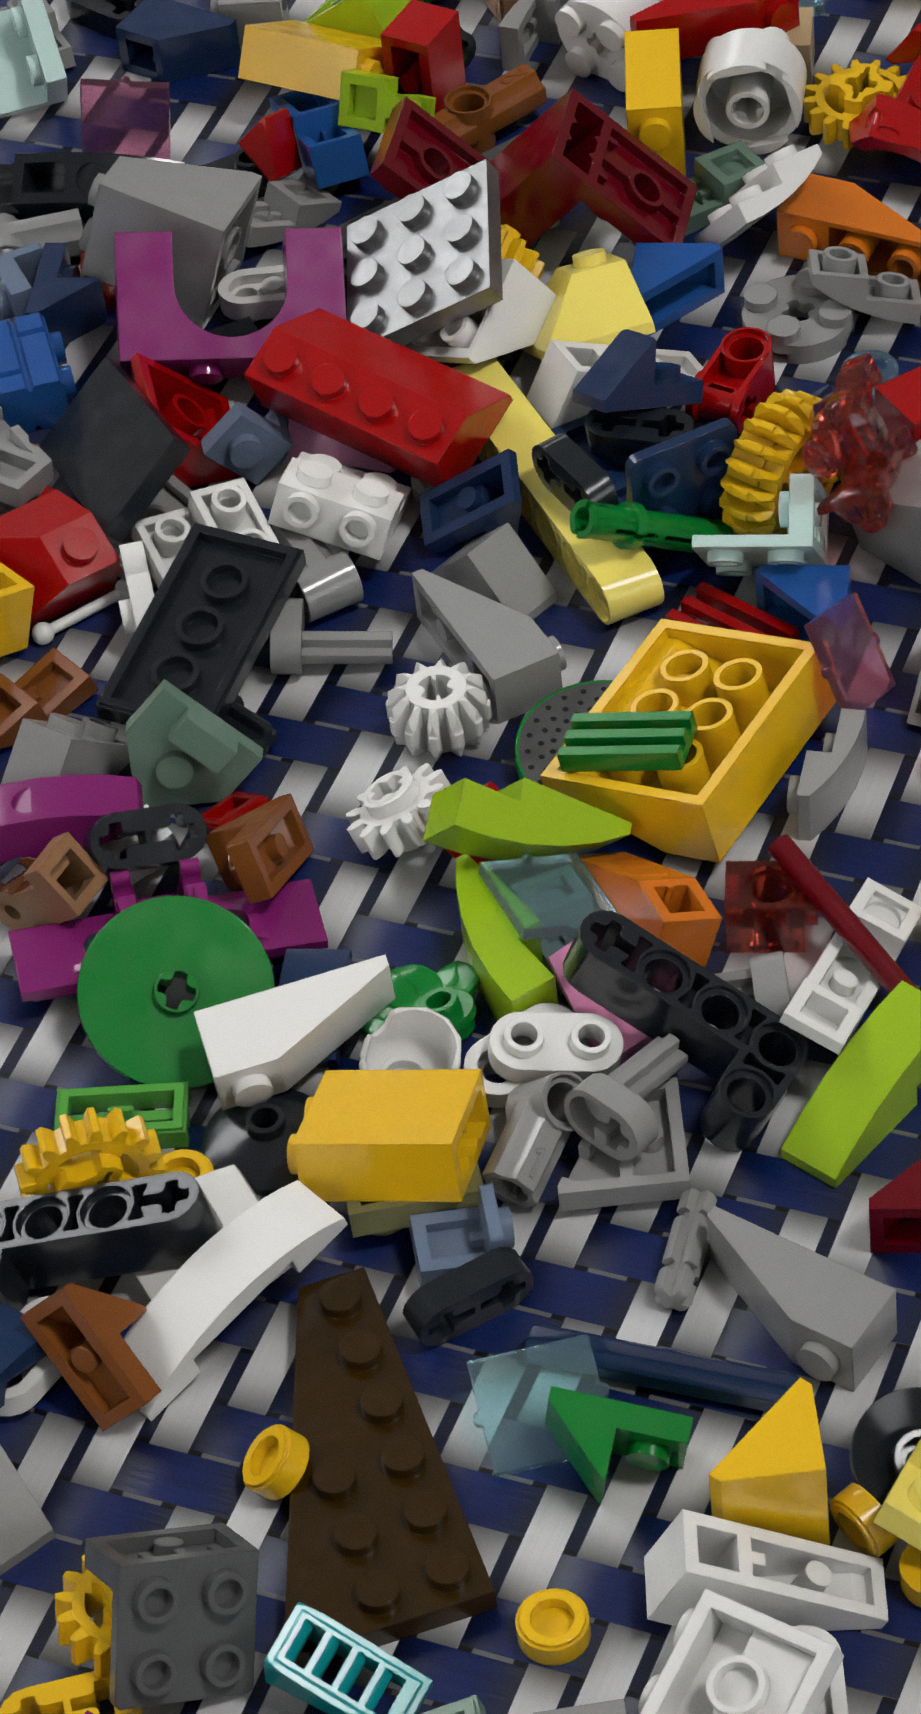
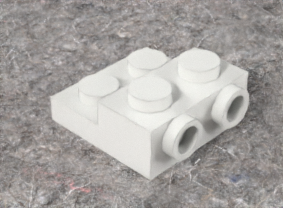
(339, 504)
(740, 1664)

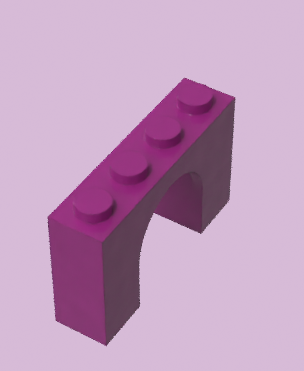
(159, 329)

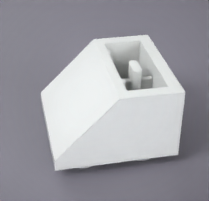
(497, 328)

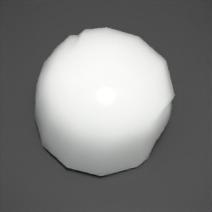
(412, 1041)

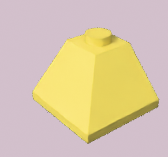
(593, 302)

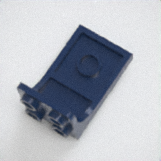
(672, 475)

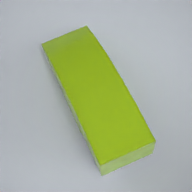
(517, 821)
(506, 965)
(862, 1092)

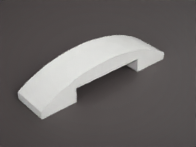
(839, 985)
(223, 1280)

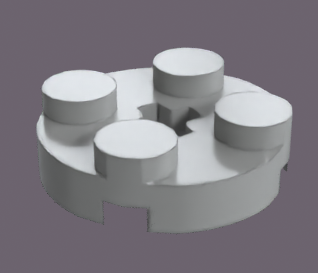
(776, 305)

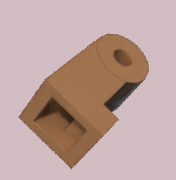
(50, 887)

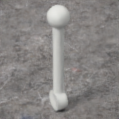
(44, 633)

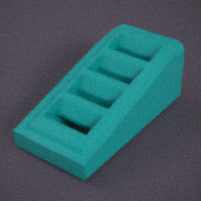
(360, 1653)

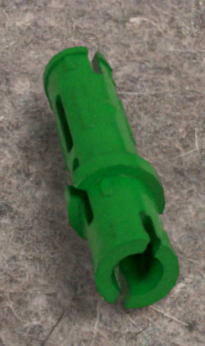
(633, 526)

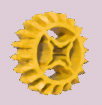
(763, 463)

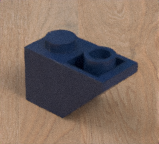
(176, 41)

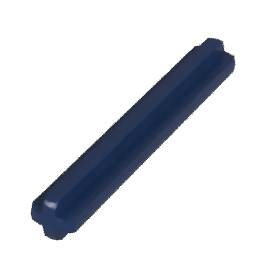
(677, 1370)

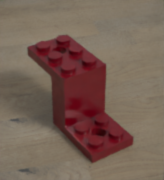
(547, 170)

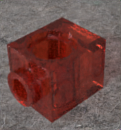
(764, 909)

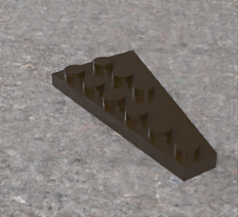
(375, 1512)

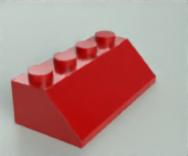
(376, 396)

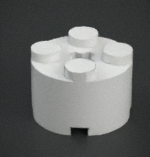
(595, 36)
(750, 89)

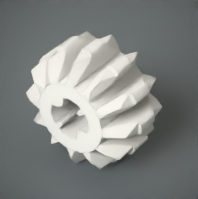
(438, 709)

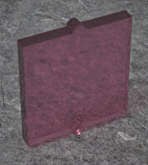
(126, 117)
(850, 654)

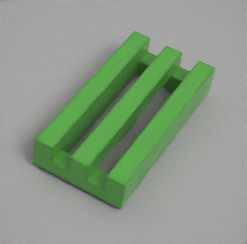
(169, 1124)

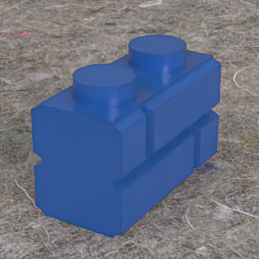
(31, 382)

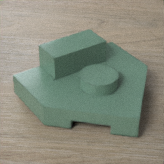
(186, 750)

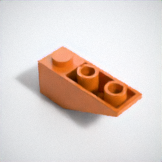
(843, 214)
(659, 901)

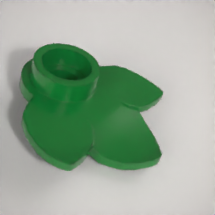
(444, 992)

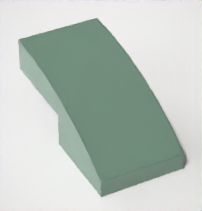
(718, 178)

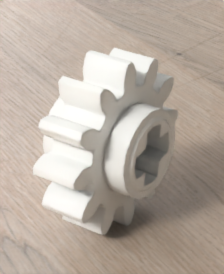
(395, 811)

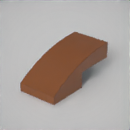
(47, 687)

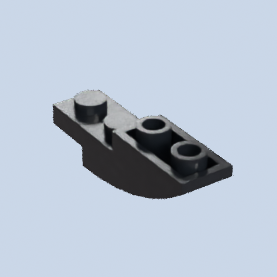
(54, 182)

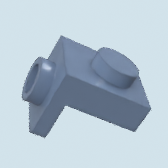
(17, 278)
(248, 442)
(459, 1235)

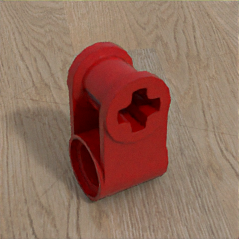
(736, 378)

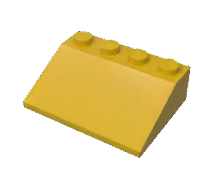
(753, 713)

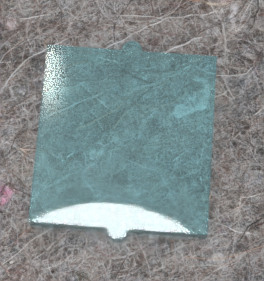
(544, 893)
(514, 1396)

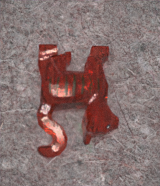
(856, 445)

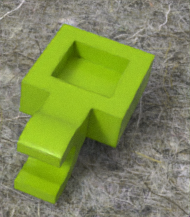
(369, 100)

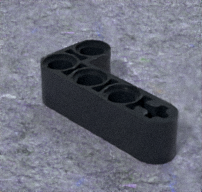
(620, 964)
(101, 1232)

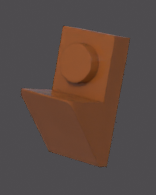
(261, 848)
(84, 1342)

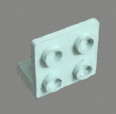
(29, 60)
(802, 545)

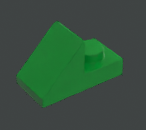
(596, 1426)

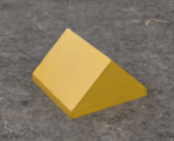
(777, 1472)

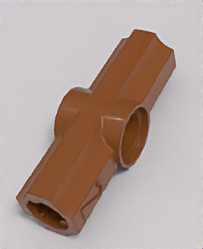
(480, 111)

